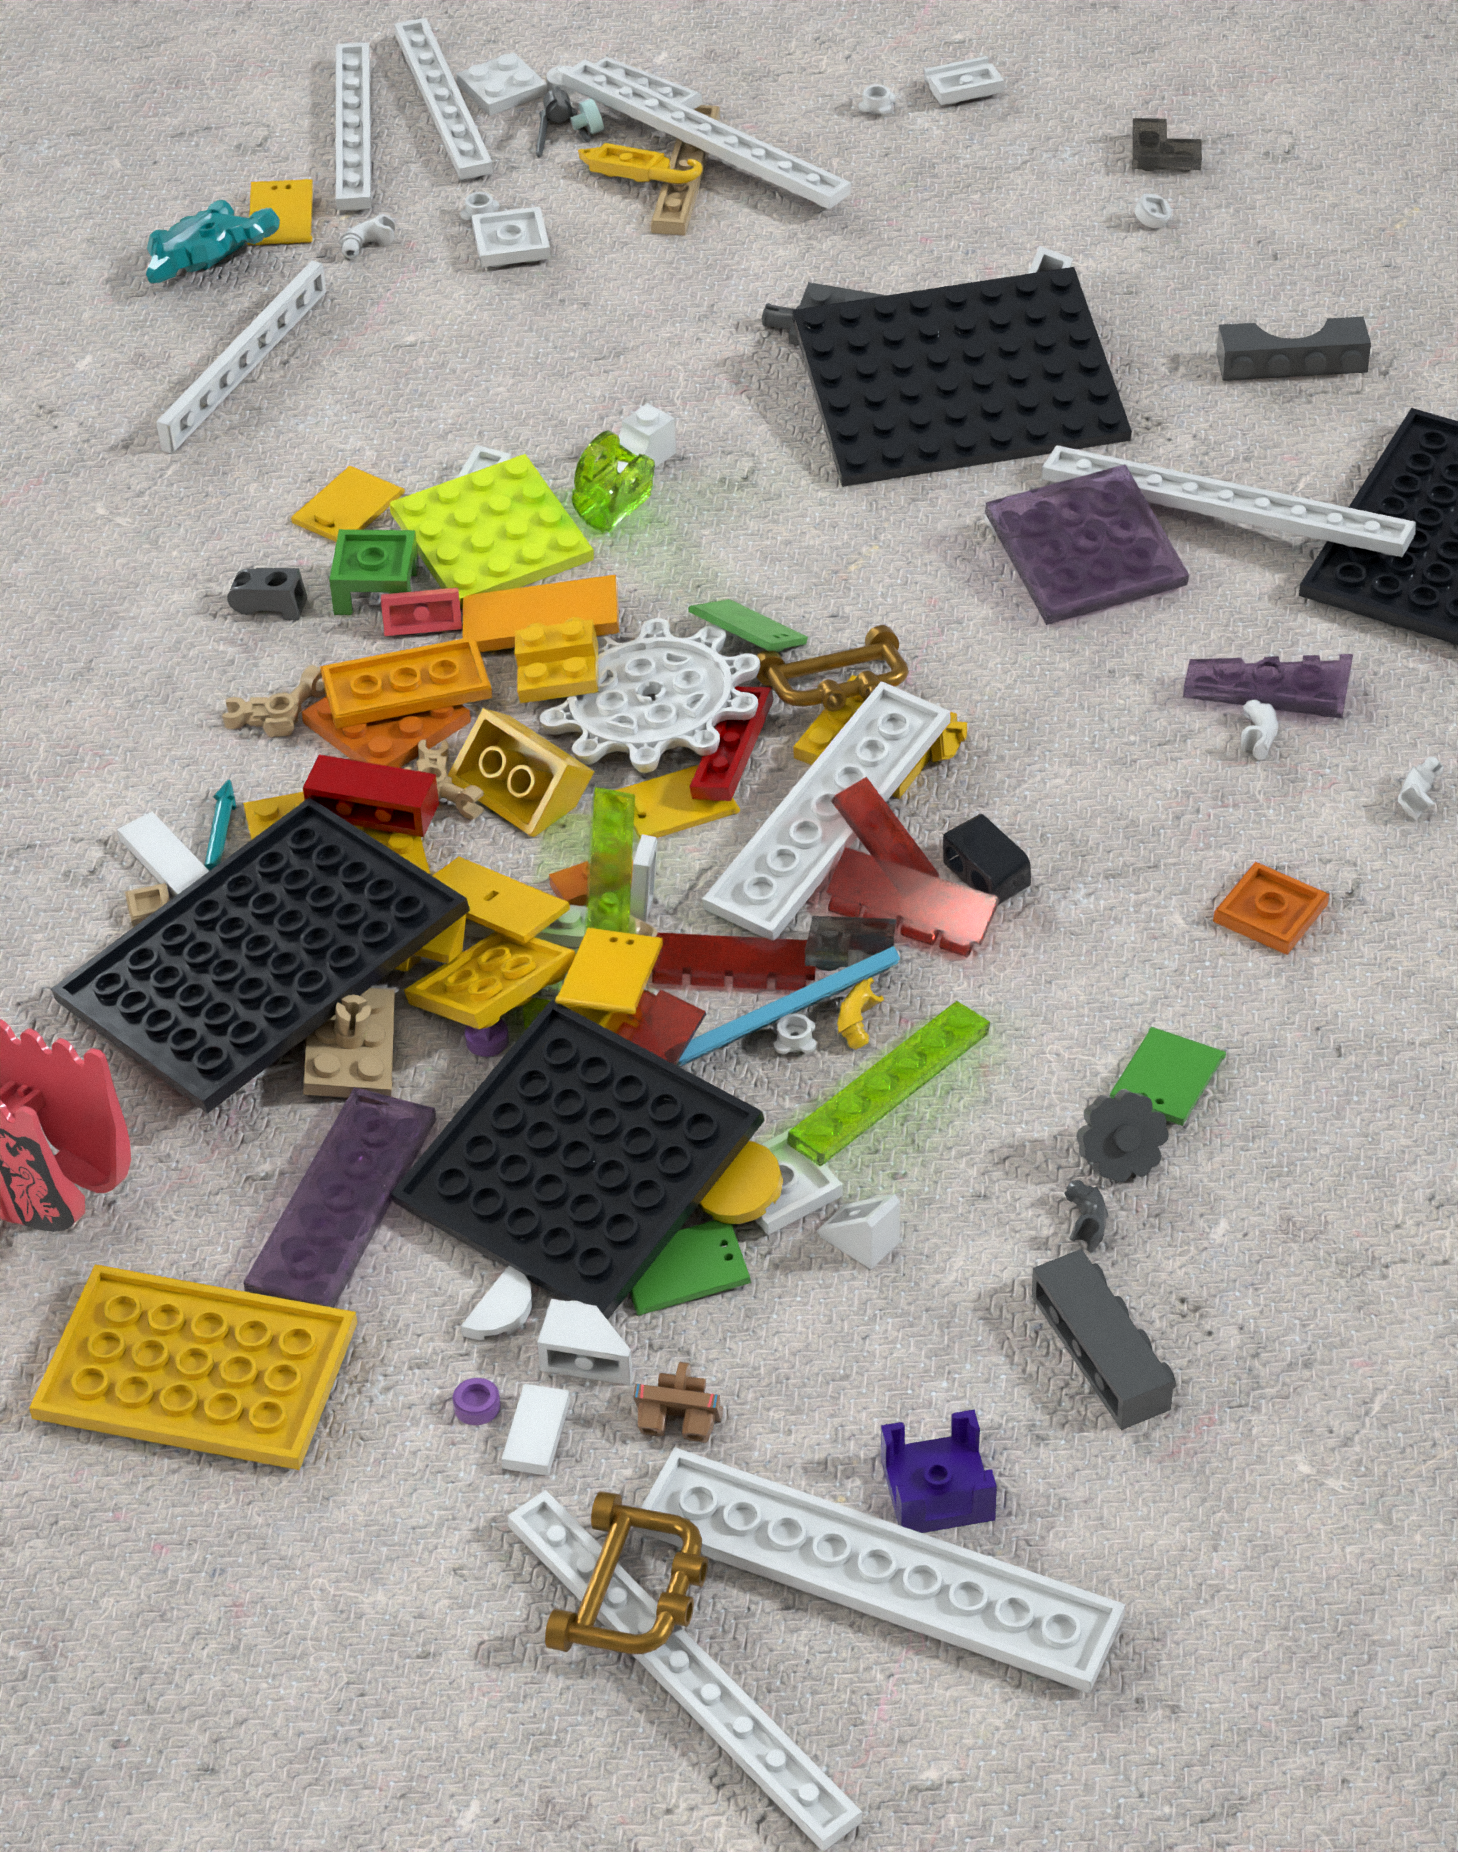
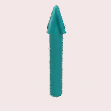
(225, 803)

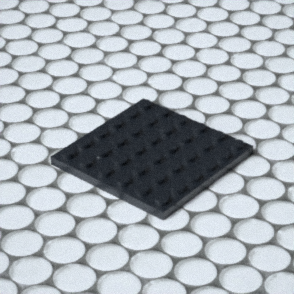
(578, 1158)

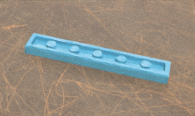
(789, 1004)

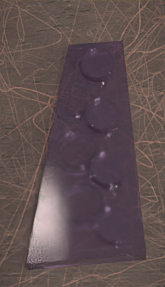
(1296, 687)

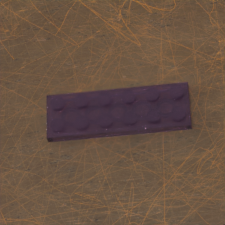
(341, 1199)

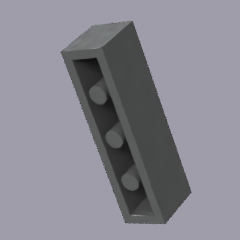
(1103, 1339)

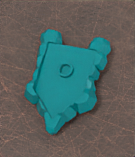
(205, 239)

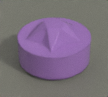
(487, 1041)

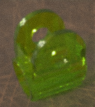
(601, 492)

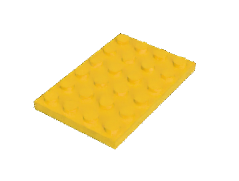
(195, 1366)

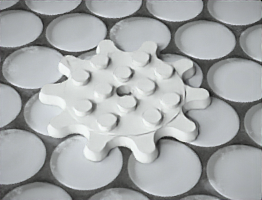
(691, 691)

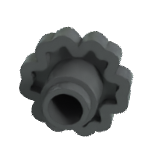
(1122, 1135)

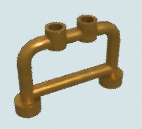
(879, 645)
(673, 1605)

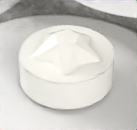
(555, 78)
(1153, 210)

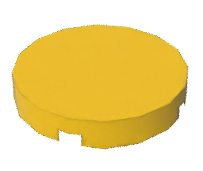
(745, 1186)

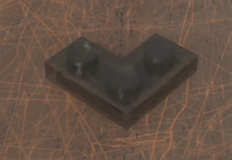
(1156, 152)
(834, 938)

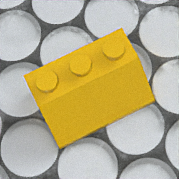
(519, 772)

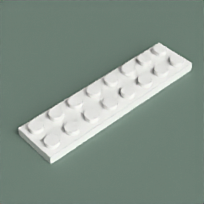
(806, 830)

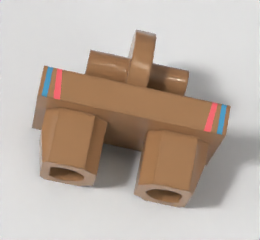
(679, 1397)

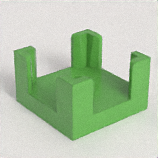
(371, 564)

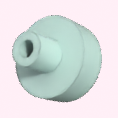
(589, 117)

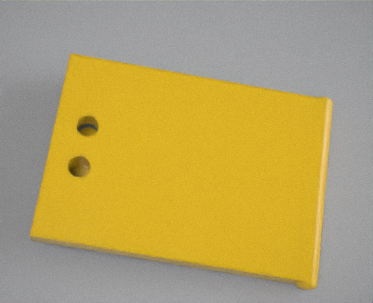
(292, 204)
(347, 503)
(667, 807)
(610, 971)

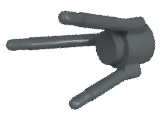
(558, 110)

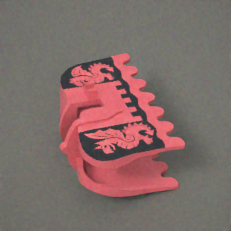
(79, 1118)

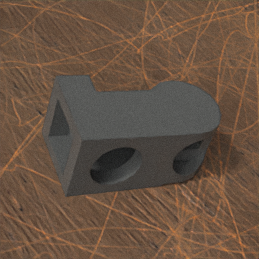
(268, 591)

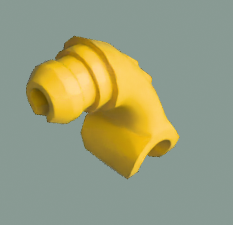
(850, 1018)

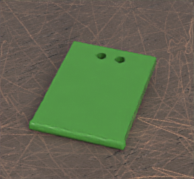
(749, 625)
(1170, 1073)
(692, 1268)

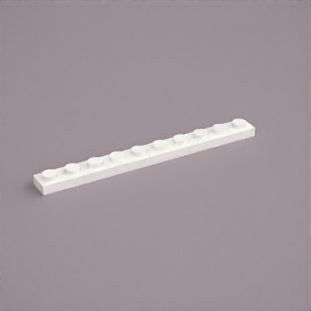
(707, 134)
(1244, 503)
(693, 1678)

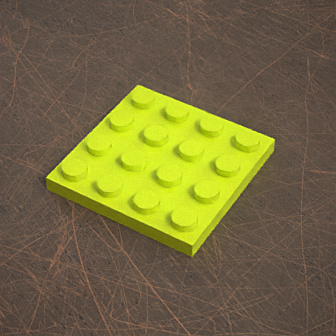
(492, 529)

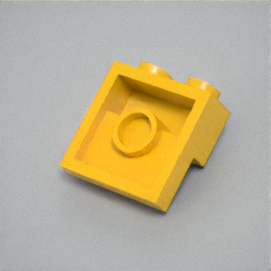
(556, 660)

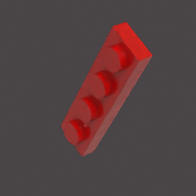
(721, 771)

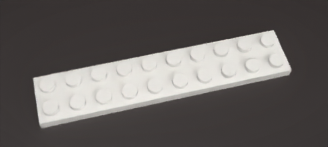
(889, 1570)

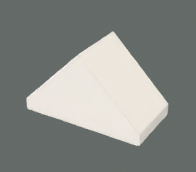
(865, 1229)

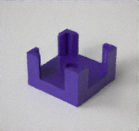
(939, 1479)

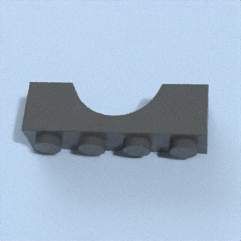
(1251, 353)

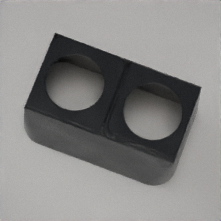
(986, 858)

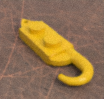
(636, 164)

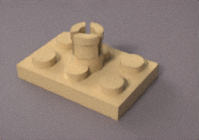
(352, 1047)

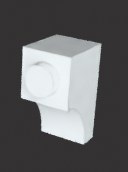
(648, 433)

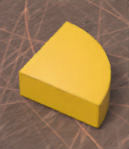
(949, 741)

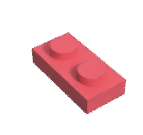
(421, 611)

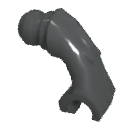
(1092, 1223)

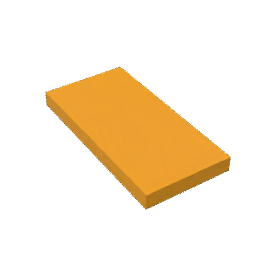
(497, 614)
(405, 682)

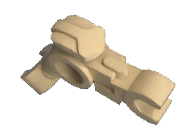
(279, 711)
(436, 763)

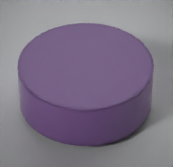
(476, 1401)

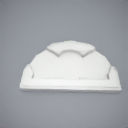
(502, 1308)

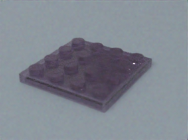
(1086, 544)

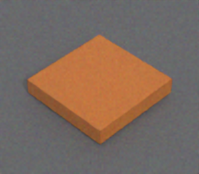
(1271, 908)

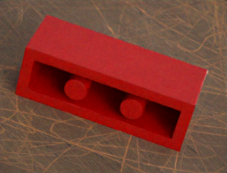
(374, 794)

